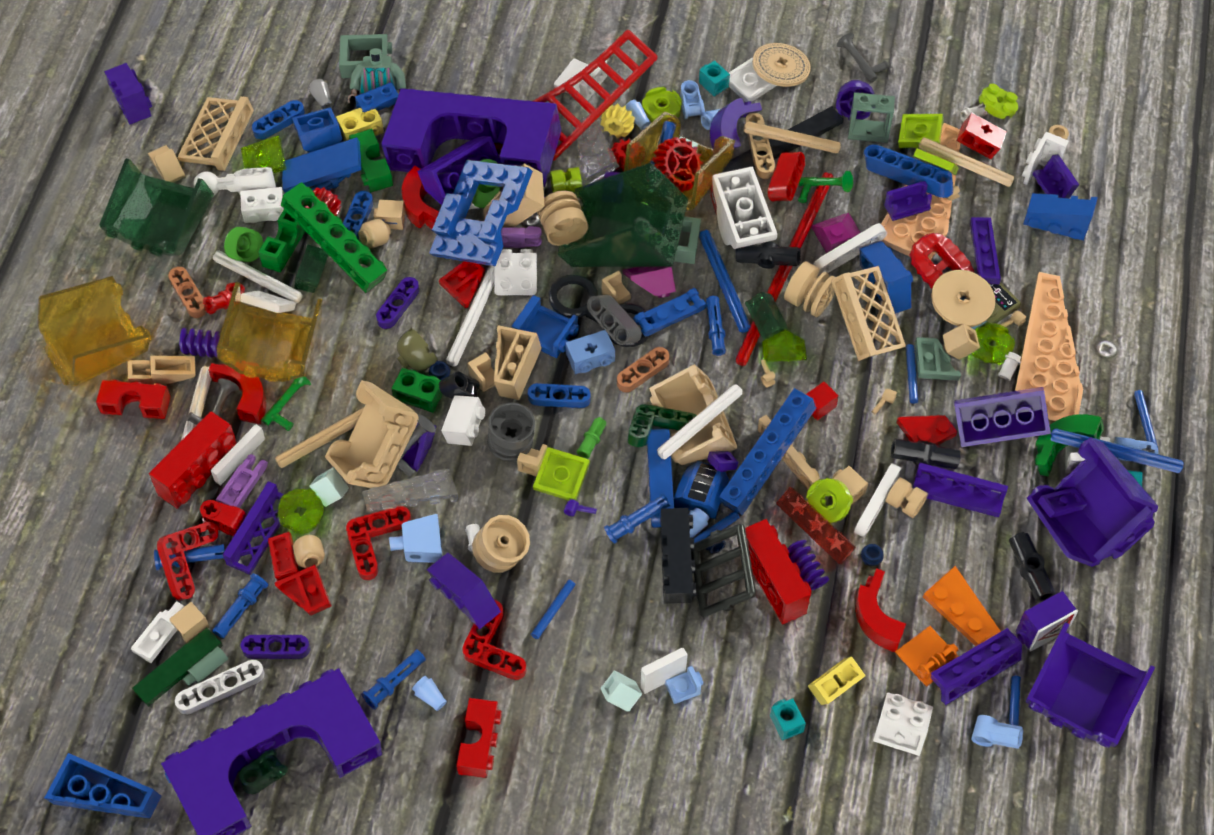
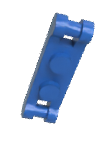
(670, 312)

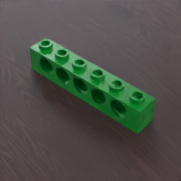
(336, 248)

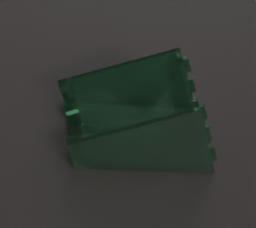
(630, 221)

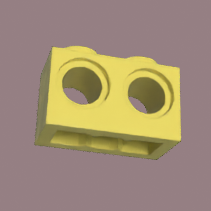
(359, 121)
(836, 680)

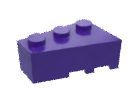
(128, 93)
(463, 589)

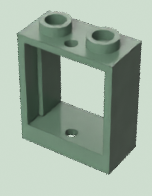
(360, 42)
(879, 130)
(688, 254)

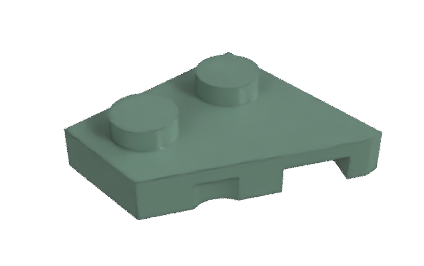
(933, 360)

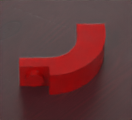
(412, 195)
(253, 400)
(874, 623)

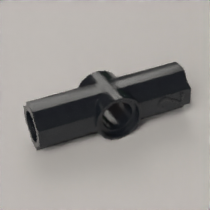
(769, 255)
(925, 453)
(1027, 555)

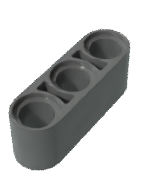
(614, 319)

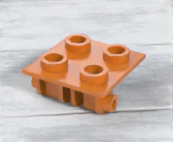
(926, 654)

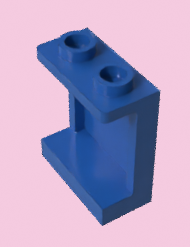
(550, 326)

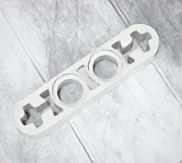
(850, 248)
(877, 500)
(218, 683)

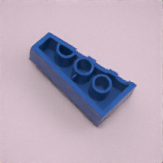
(98, 789)

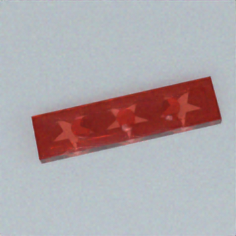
(815, 525)

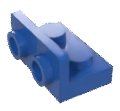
(377, 98)

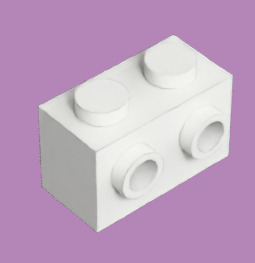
(261, 204)
(463, 420)

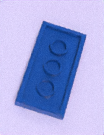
(322, 165)

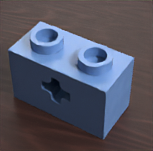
(590, 352)

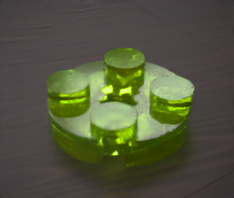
(1002, 339)
(300, 498)

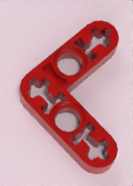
(364, 536)
(178, 548)
(485, 650)

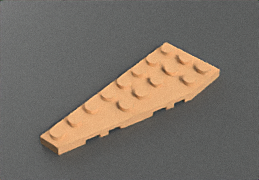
(906, 231)
(1050, 351)

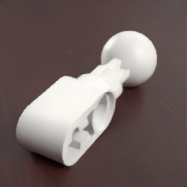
(239, 181)

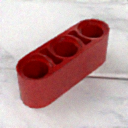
(786, 176)

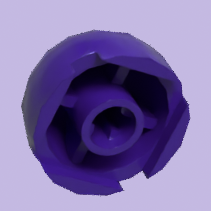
(845, 98)

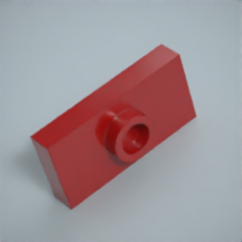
(282, 555)

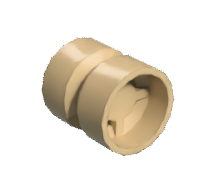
(906, 497)

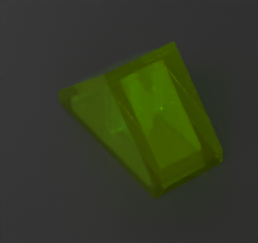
(784, 347)

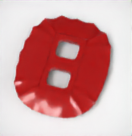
(945, 248)

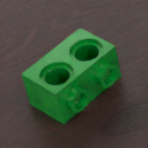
(415, 394)

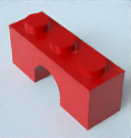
(115, 395)
(476, 758)

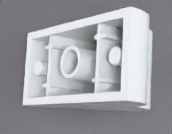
(742, 209)

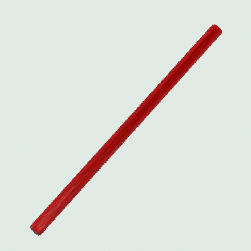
(783, 271)

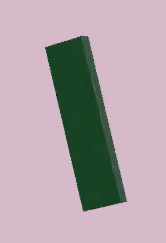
(176, 667)

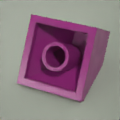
(835, 231)
(655, 280)

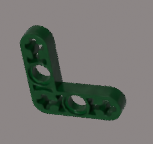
(648, 416)

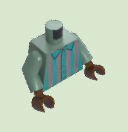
(374, 73)

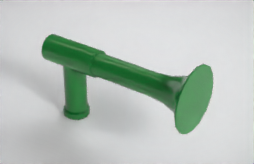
(844, 181)
(273, 413)

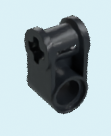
(459, 385)

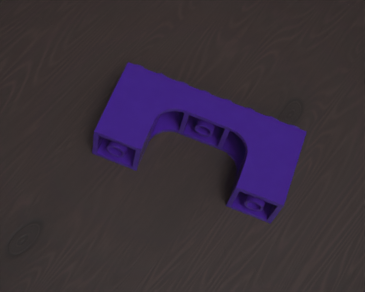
(430, 118)
(317, 711)

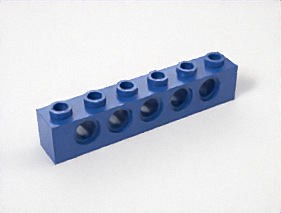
(767, 452)

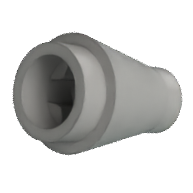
(320, 92)

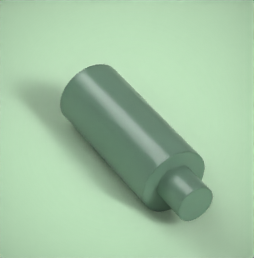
(205, 666)

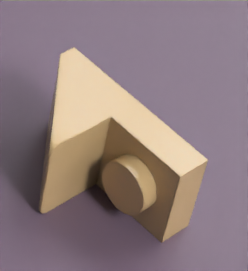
(167, 164)

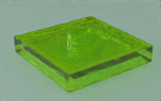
(264, 154)

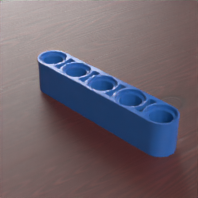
(908, 170)
(659, 471)

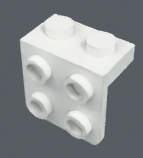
(1045, 148)
(516, 273)

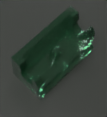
(311, 269)
(766, 315)

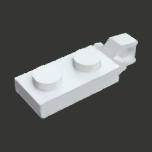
(156, 634)

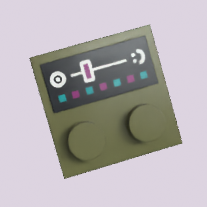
(1004, 303)

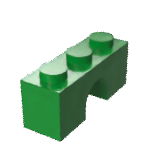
(374, 174)
(277, 251)

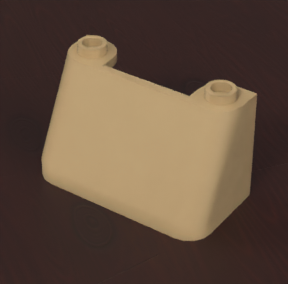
(692, 393)
(376, 440)

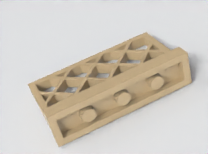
(229, 134)
(856, 316)

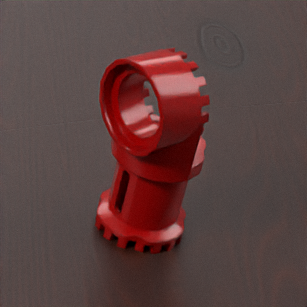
(221, 300)

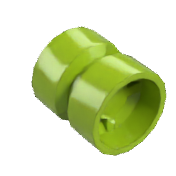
(565, 180)

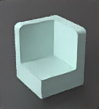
(329, 486)
(621, 691)

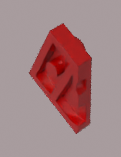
(463, 282)
(927, 428)
(306, 590)

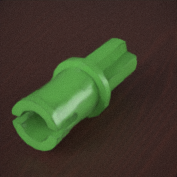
(591, 438)

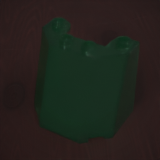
(154, 211)

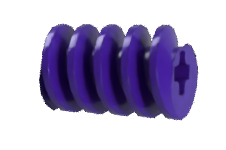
(199, 343)
(808, 571)

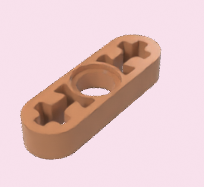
(187, 284)
(639, 378)

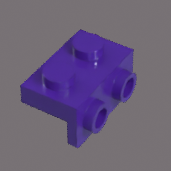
(1056, 178)

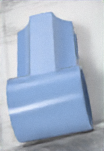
(990, 732)

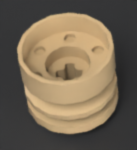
(562, 218)
(808, 287)

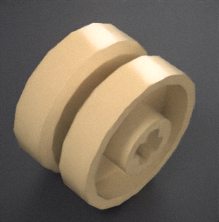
(501, 543)

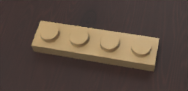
(794, 459)

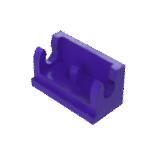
(908, 201)

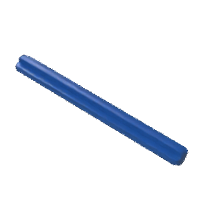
(724, 281)
(1121, 451)

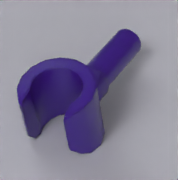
(573, 506)

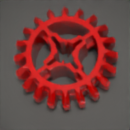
(673, 163)

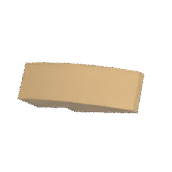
(161, 369)

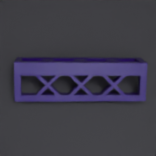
(959, 492)
(249, 530)
(974, 666)

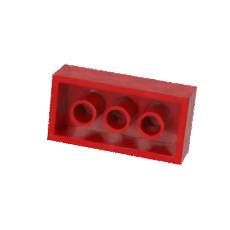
(192, 459)
(776, 572)

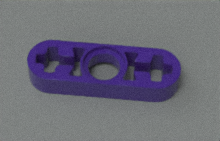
(397, 311)
(258, 653)

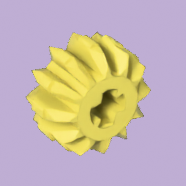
(617, 121)

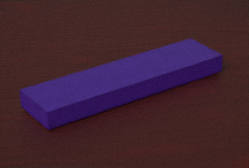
(985, 249)

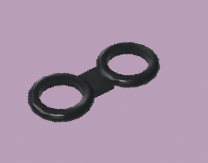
(583, 311)

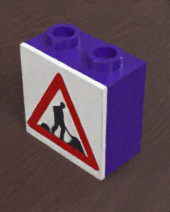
(1045, 621)

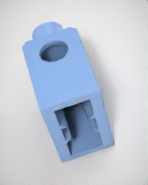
(419, 540)

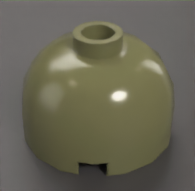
(414, 351)

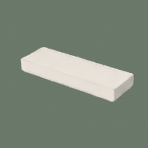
(237, 454)

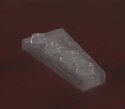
(595, 154)
(422, 488)

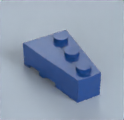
(1060, 215)
(894, 274)

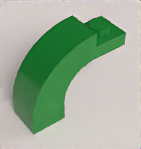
(1080, 424)

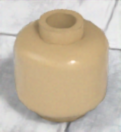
(374, 233)
(308, 551)

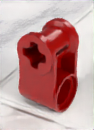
(225, 517)

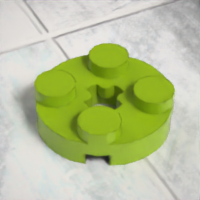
(661, 95)
(998, 101)
(841, 499)

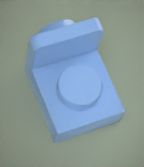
(684, 685)

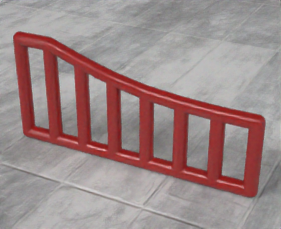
(608, 98)

